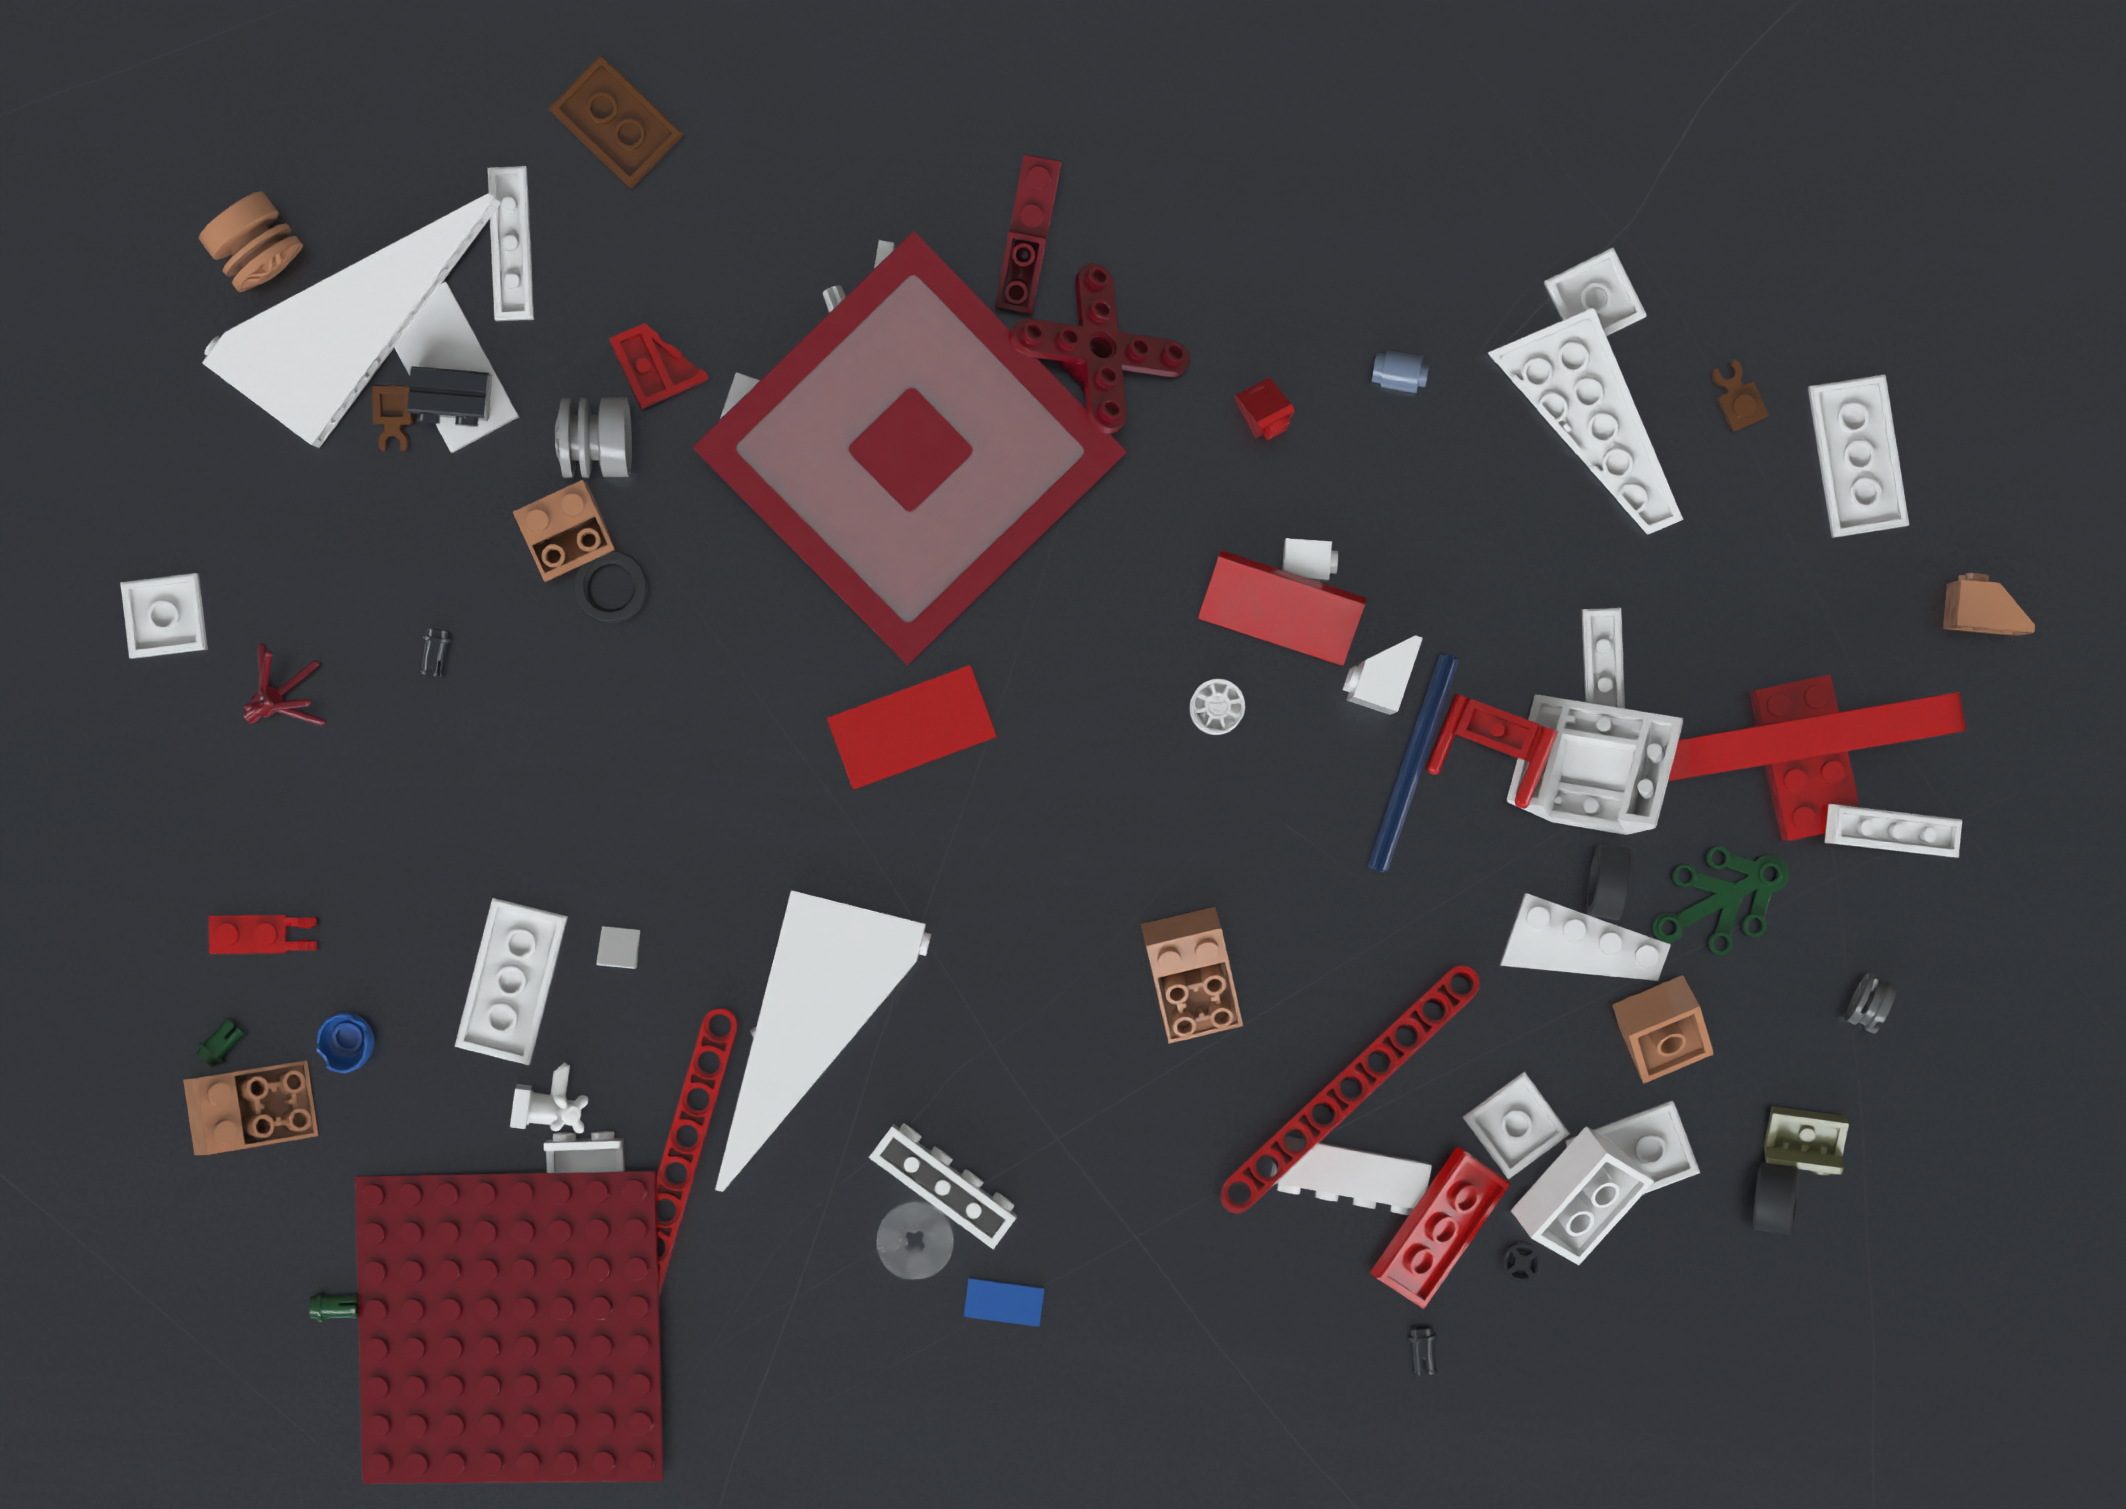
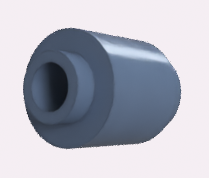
(1400, 371)

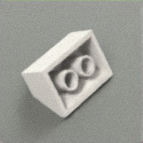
(1383, 677)
(1581, 1196)

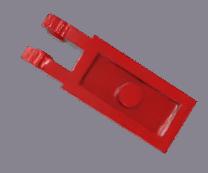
(256, 934)

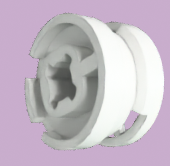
(1217, 706)

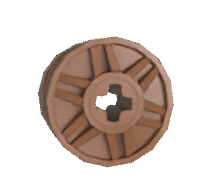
(246, 235)

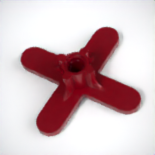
(1097, 350)

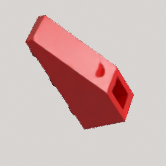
(1265, 409)

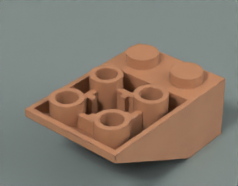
(1192, 974)
(250, 1108)

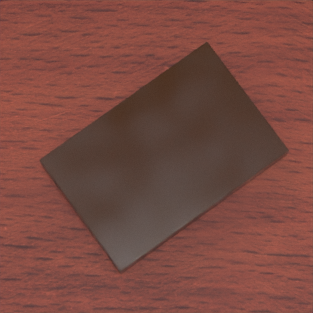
(616, 121)

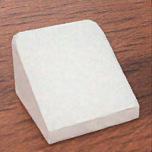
(618, 947)

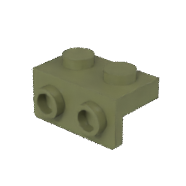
(1806, 1140)

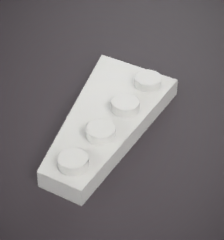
(1570, 941)

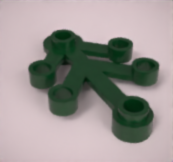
(1726, 896)

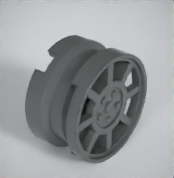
(1871, 1003)

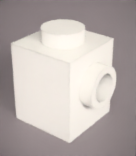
(1310, 559)

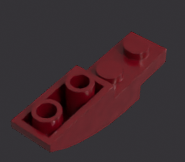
(1028, 233)

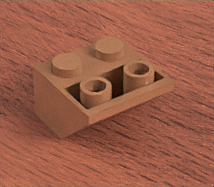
(564, 530)

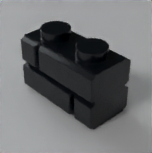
(449, 395)

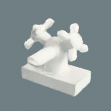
(548, 1109)

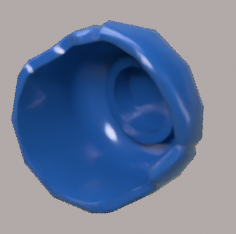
(345, 1042)

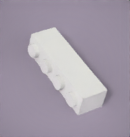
(1357, 1174)

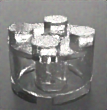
(918, 1261)

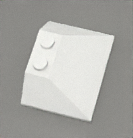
(1603, 767)

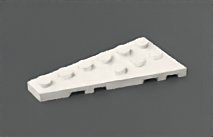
(1584, 397)

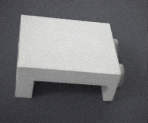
(596, 1154)

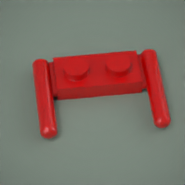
(1497, 731)

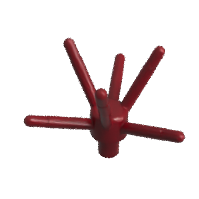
(270, 700)

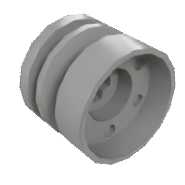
(594, 437)

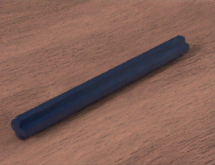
(1413, 762)

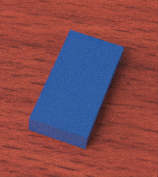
(1004, 1302)

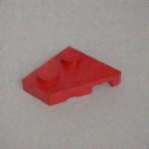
(653, 366)

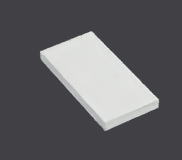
(445, 340)
(1858, 456)
(511, 981)

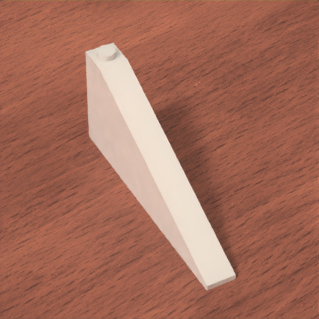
(326, 343)
(823, 986)

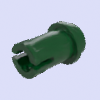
(217, 1044)
(333, 1306)

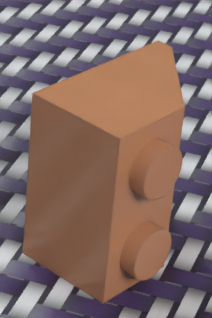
(1983, 607)
(1663, 1029)

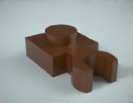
(1740, 403)
(390, 409)

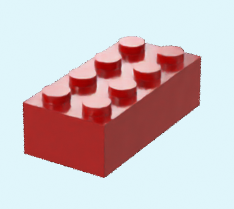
(1807, 785)

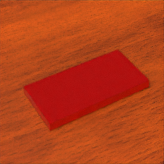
(1282, 608)
(911, 727)
(1440, 1227)

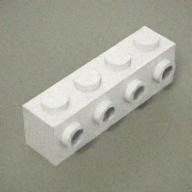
(943, 1186)

